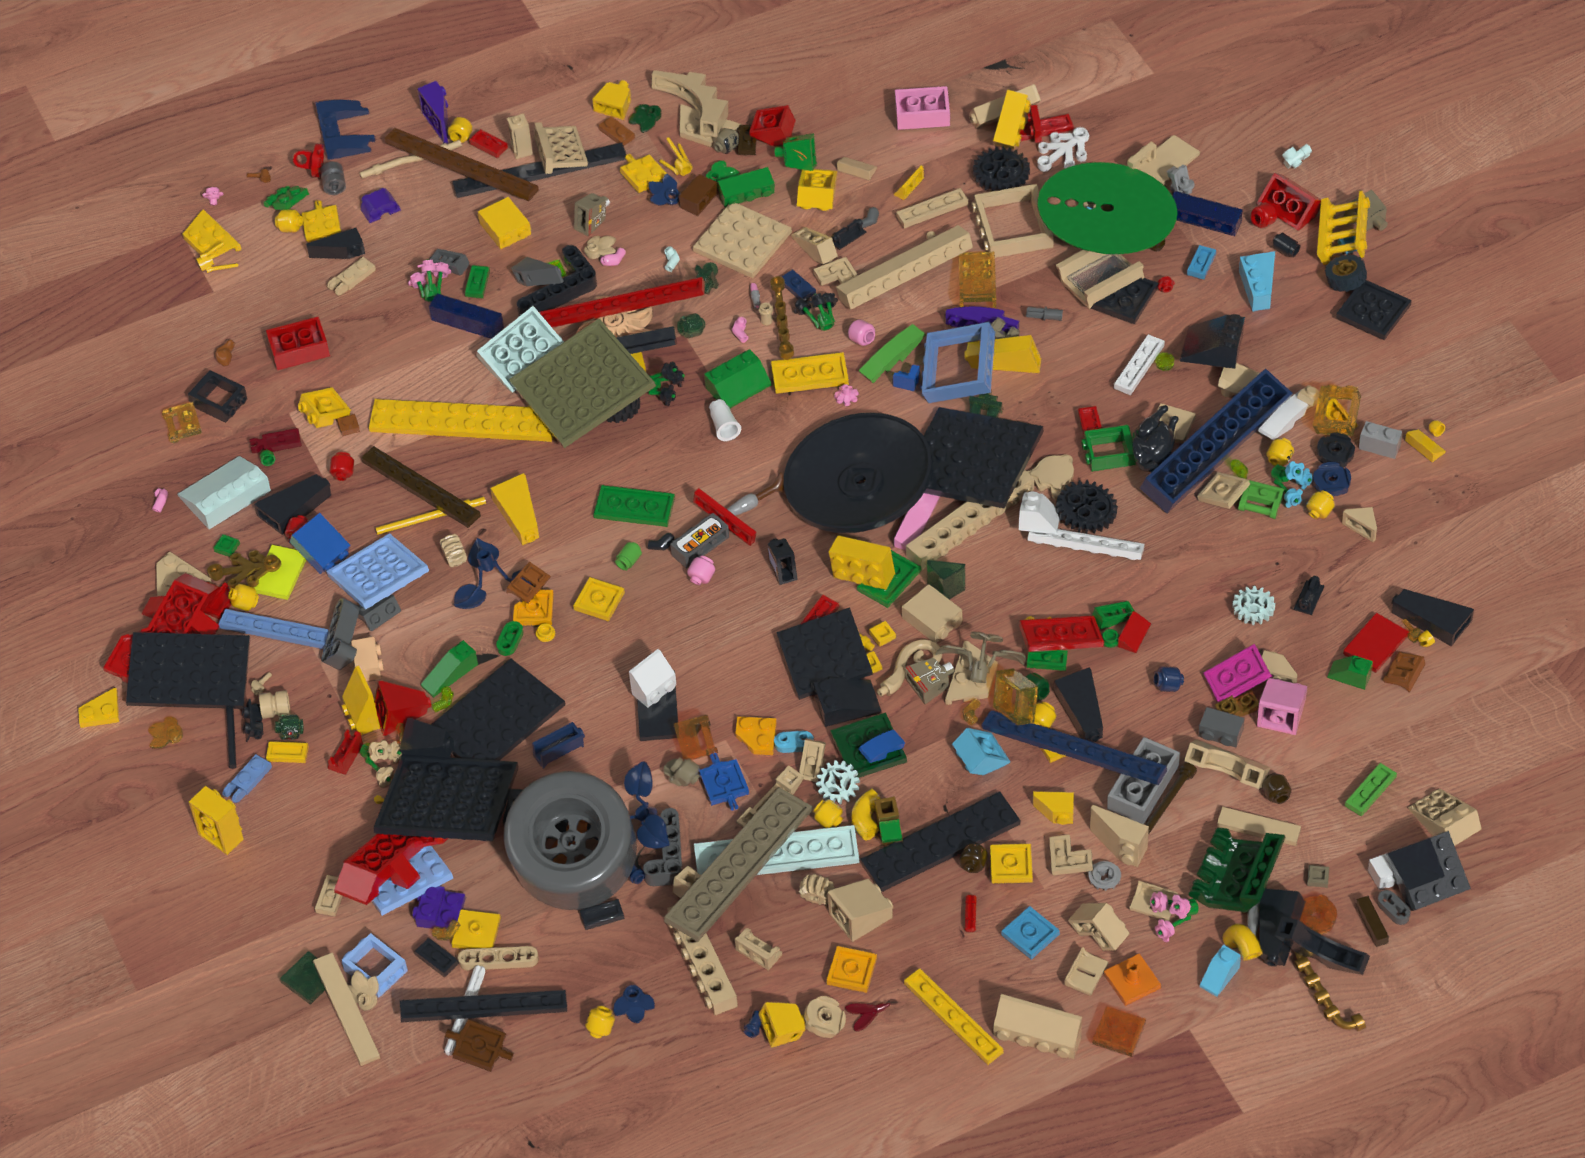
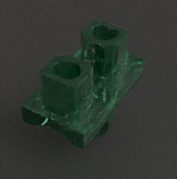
(708, 273)
(986, 402)

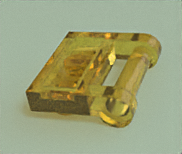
(187, 418)

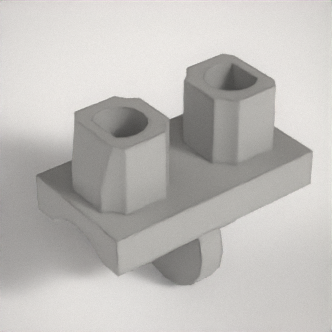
(1180, 180)

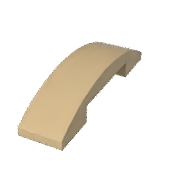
(788, 780)

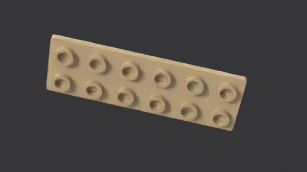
(1158, 161)

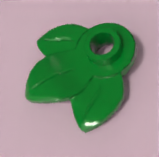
(721, 171)

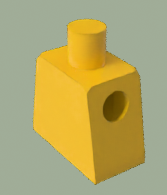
(613, 99)
(782, 1022)

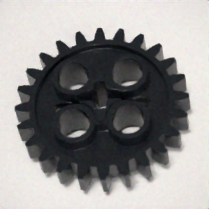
(1001, 169)
(1086, 506)

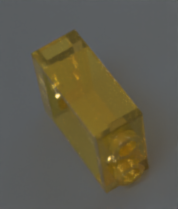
(1331, 391)
(1026, 691)

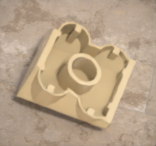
(1234, 380)

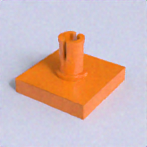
(1132, 979)

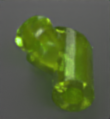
(1239, 468)
(446, 700)

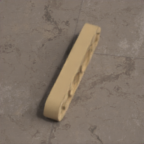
(498, 954)

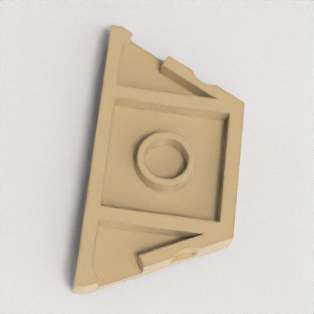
(691, 126)
(961, 686)

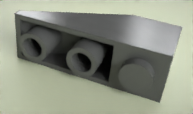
(535, 272)

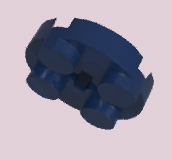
(1332, 469)

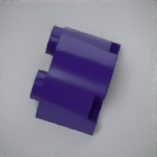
(377, 204)

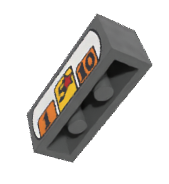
(699, 540)

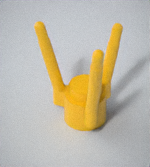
(682, 164)
(205, 260)

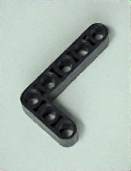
(579, 282)

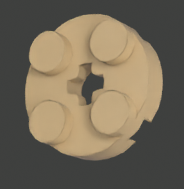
(817, 1024)

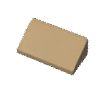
(856, 168)

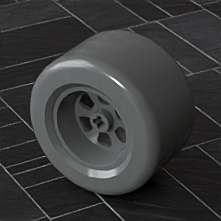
(571, 798)

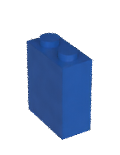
(320, 544)

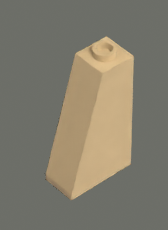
(991, 111)

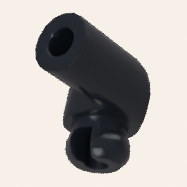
(663, 543)

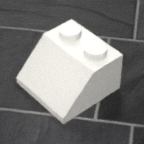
(1038, 514)
(652, 679)

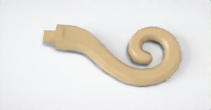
(895, 681)

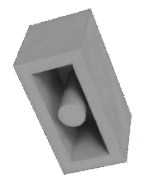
(1380, 440)

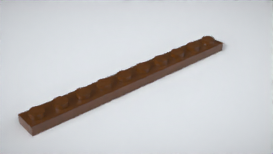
(461, 164)

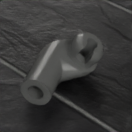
(872, 217)

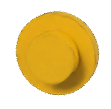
(545, 632)

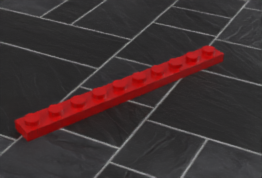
(624, 302)

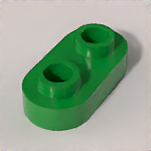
(508, 639)

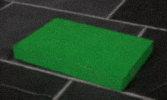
(904, 574)

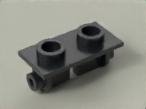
(849, 234)
(1309, 596)
(250, 727)

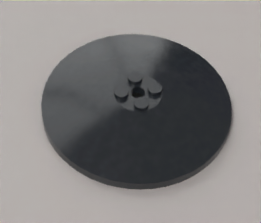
(852, 448)

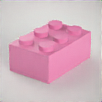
(922, 107)

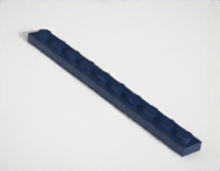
(1076, 748)

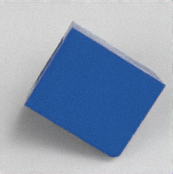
(907, 380)

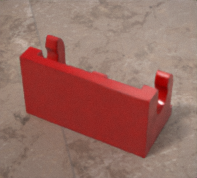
(346, 753)

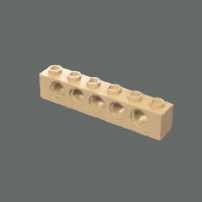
(719, 1000)

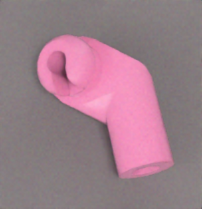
(613, 259)
(161, 495)

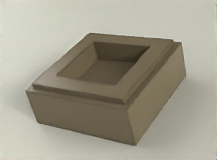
(1318, 876)

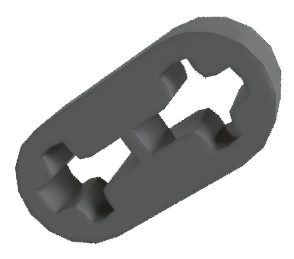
(1395, 905)

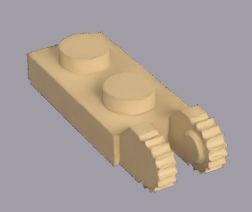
(351, 276)

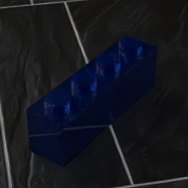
(1207, 214)
(466, 316)

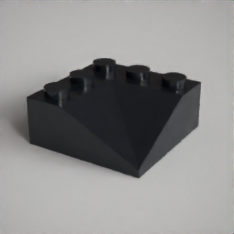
(1428, 871)

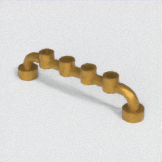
(786, 349)
(1322, 996)

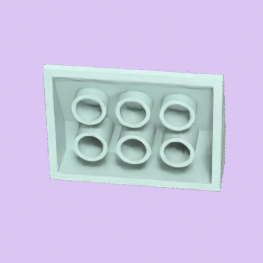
(518, 346)
(225, 491)

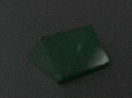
(946, 577)

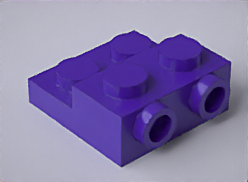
(438, 908)

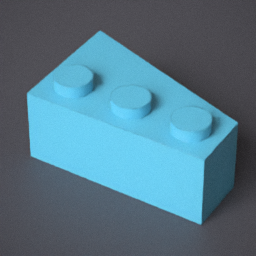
(1257, 278)

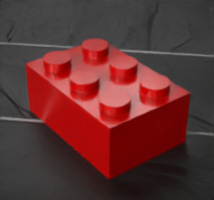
(297, 343)

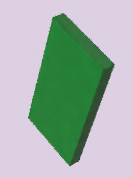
(634, 506)

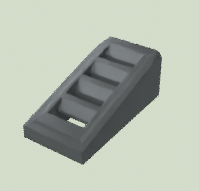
(457, 262)

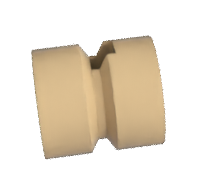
(274, 704)

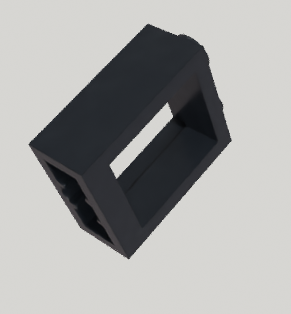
(207, 385)

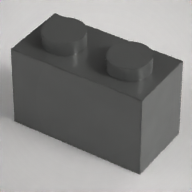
(1221, 727)

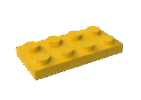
(809, 373)

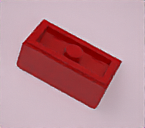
(1133, 632)

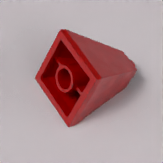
(398, 703)

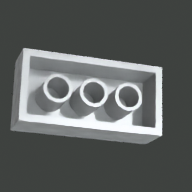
(1136, 797)

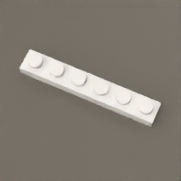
(1090, 543)

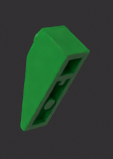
(451, 667)

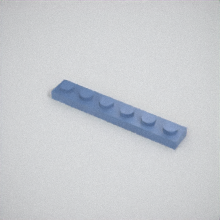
(274, 628)

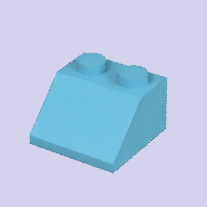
(980, 751)

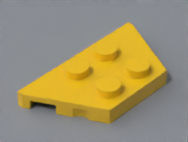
(206, 233)

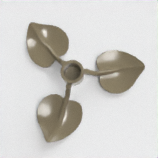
(979, 669)

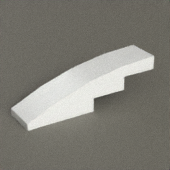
(1284, 417)

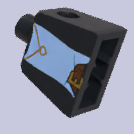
(779, 552)

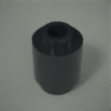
(1286, 245)

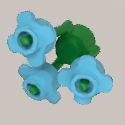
(1292, 471)

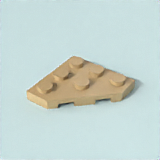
(172, 567)

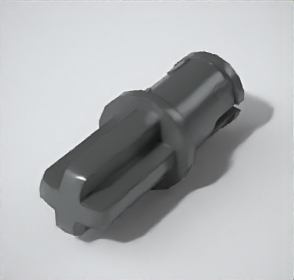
(1044, 313)

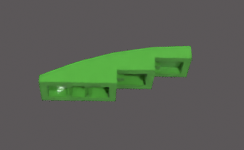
(892, 352)

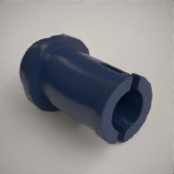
(636, 875)
(752, 1028)

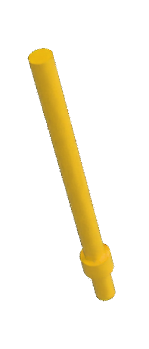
(424, 517)

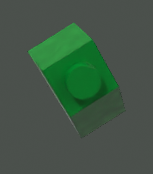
(1351, 671)

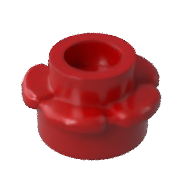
(1165, 284)

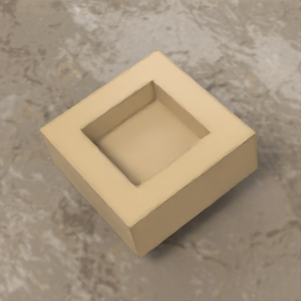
(1309, 395)

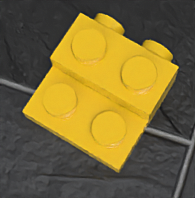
(323, 407)

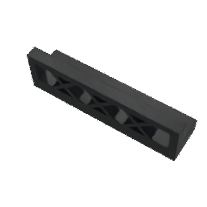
(649, 340)

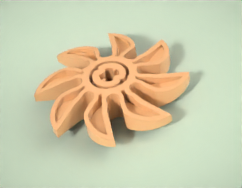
(623, 323)

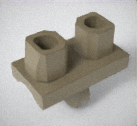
(997, 326)

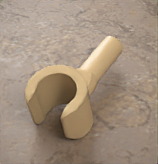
(258, 686)

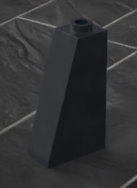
(293, 501)
(1440, 617)
(1080, 702)
(1274, 906)

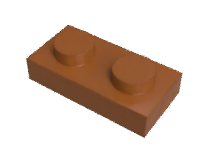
(616, 131)

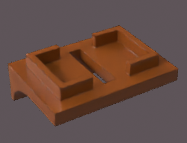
(522, 588)
(1404, 677)

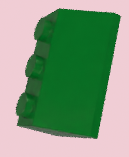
(737, 379)

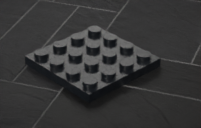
(824, 650)

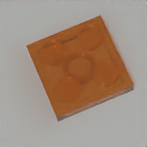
(1119, 1031)

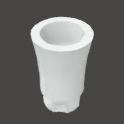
(725, 423)

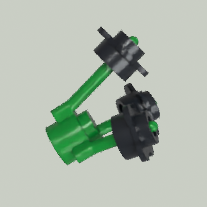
(828, 301)
(669, 373)

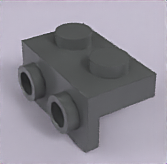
(379, 612)

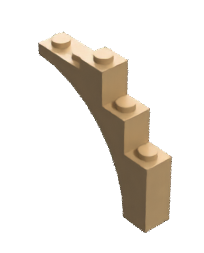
(702, 97)

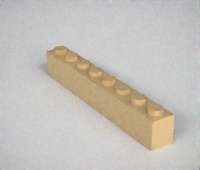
(904, 267)

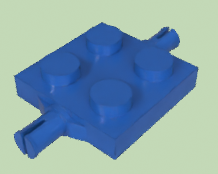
(723, 782)

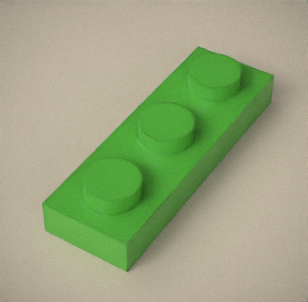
(1370, 789)

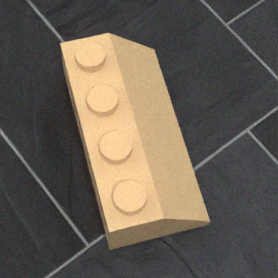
(1038, 1026)

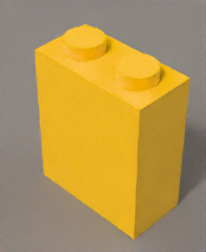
(504, 223)

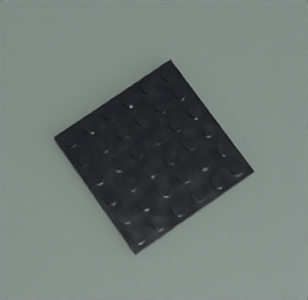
(978, 456)
(446, 798)

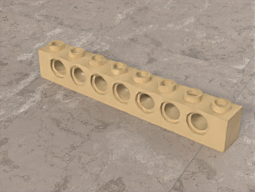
(960, 525)

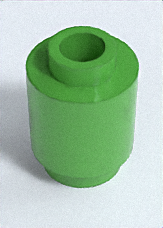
(628, 556)

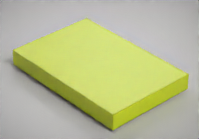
(281, 582)

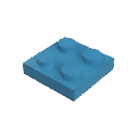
(1030, 932)

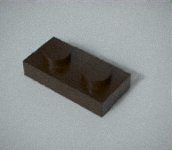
(747, 143)

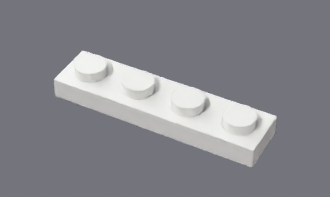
(1139, 364)

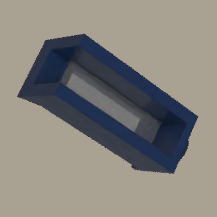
(557, 744)

